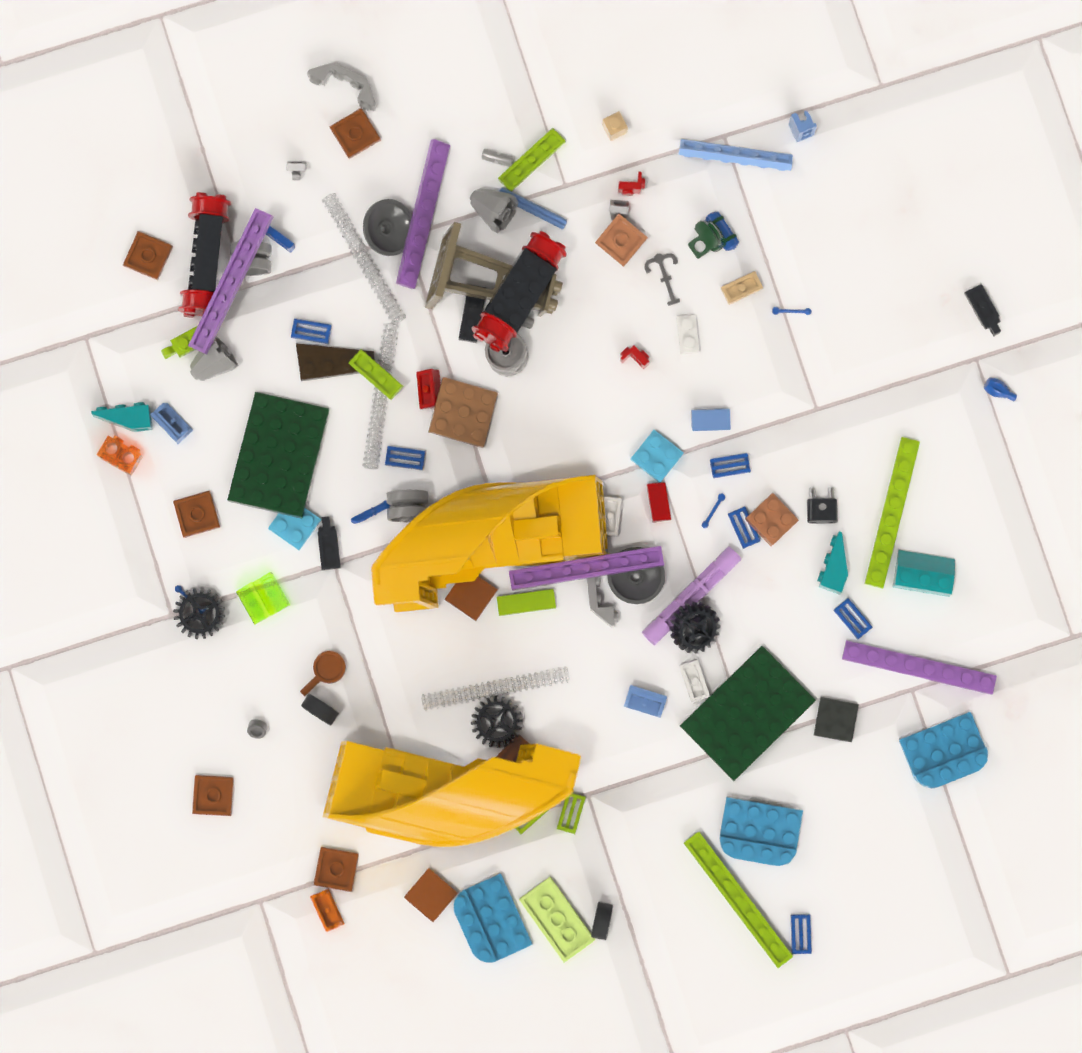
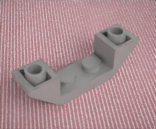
(321, 74)
(606, 614)

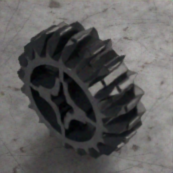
(191, 598)
(685, 642)
(487, 736)

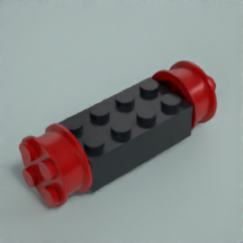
(209, 215)
(519, 291)

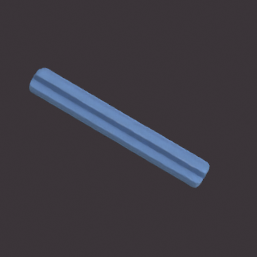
(538, 211)

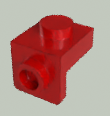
(631, 188)
(639, 357)

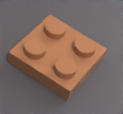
(621, 240)
(771, 519)

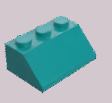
(924, 573)

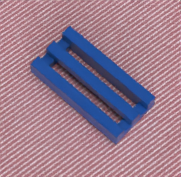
(280, 239)
(310, 331)
(401, 457)
(729, 458)
(750, 542)
(842, 606)
(793, 934)

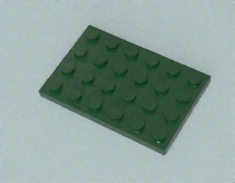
(278, 455)
(747, 713)

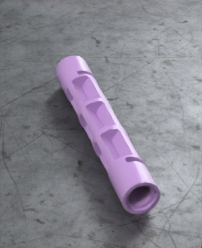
(693, 593)

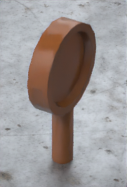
(328, 668)

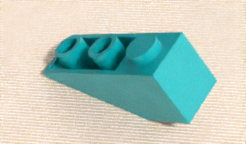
(132, 418)
(836, 571)

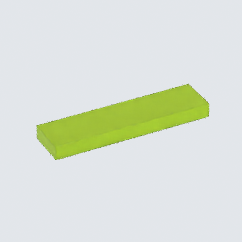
(531, 160)

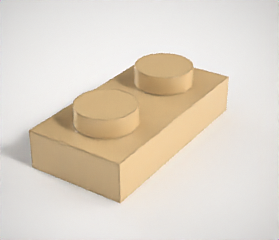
(741, 288)

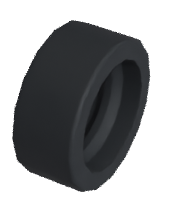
(319, 709)
(602, 920)

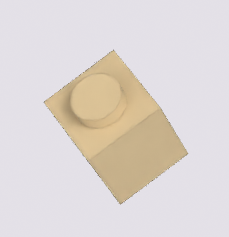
(614, 126)

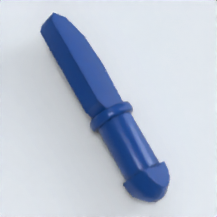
(370, 512)

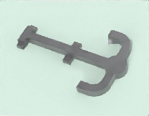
(659, 258)

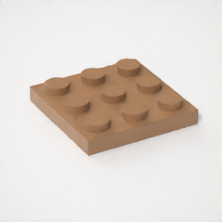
(462, 412)

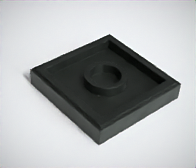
(836, 719)

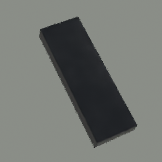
(471, 317)

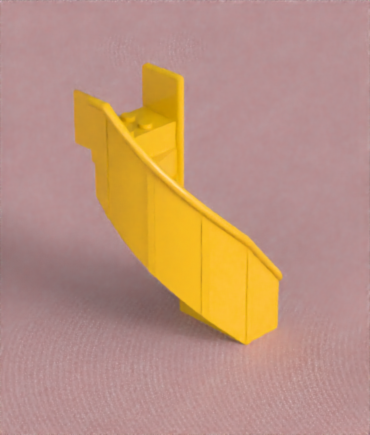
(490, 529)
(445, 802)

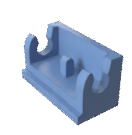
(802, 129)
(710, 419)
(171, 422)
(645, 701)

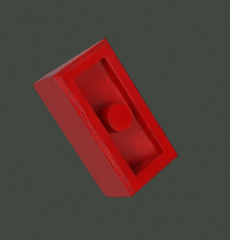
(428, 387)
(658, 502)

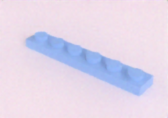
(734, 154)

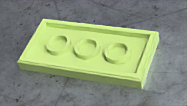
(556, 919)

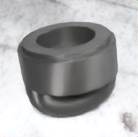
(257, 729)

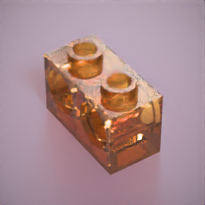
(117, 458)

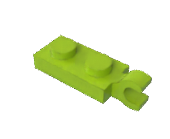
(179, 345)

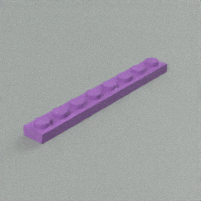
(422, 214)
(231, 281)
(586, 568)
(919, 667)

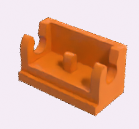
(327, 910)

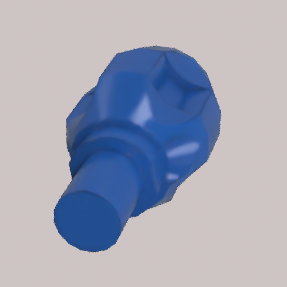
(998, 389)

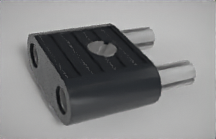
(822, 509)

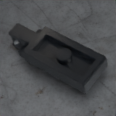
(984, 309)
(328, 546)

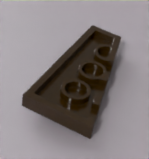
(325, 362)

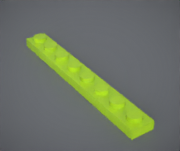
(892, 512)
(738, 900)

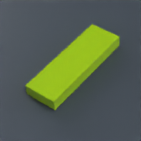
(376, 374)
(526, 602)

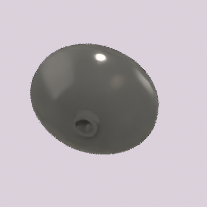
(396, 221)
(639, 591)

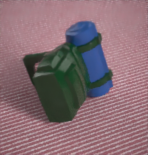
(714, 234)

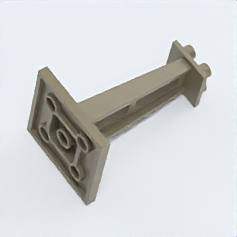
(442, 283)

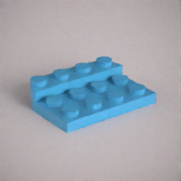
(945, 752)
(760, 832)
(490, 920)

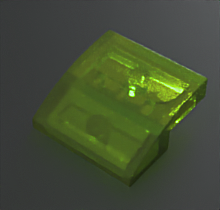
(263, 598)

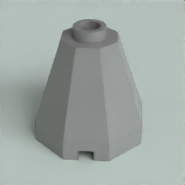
(494, 207)
(214, 363)

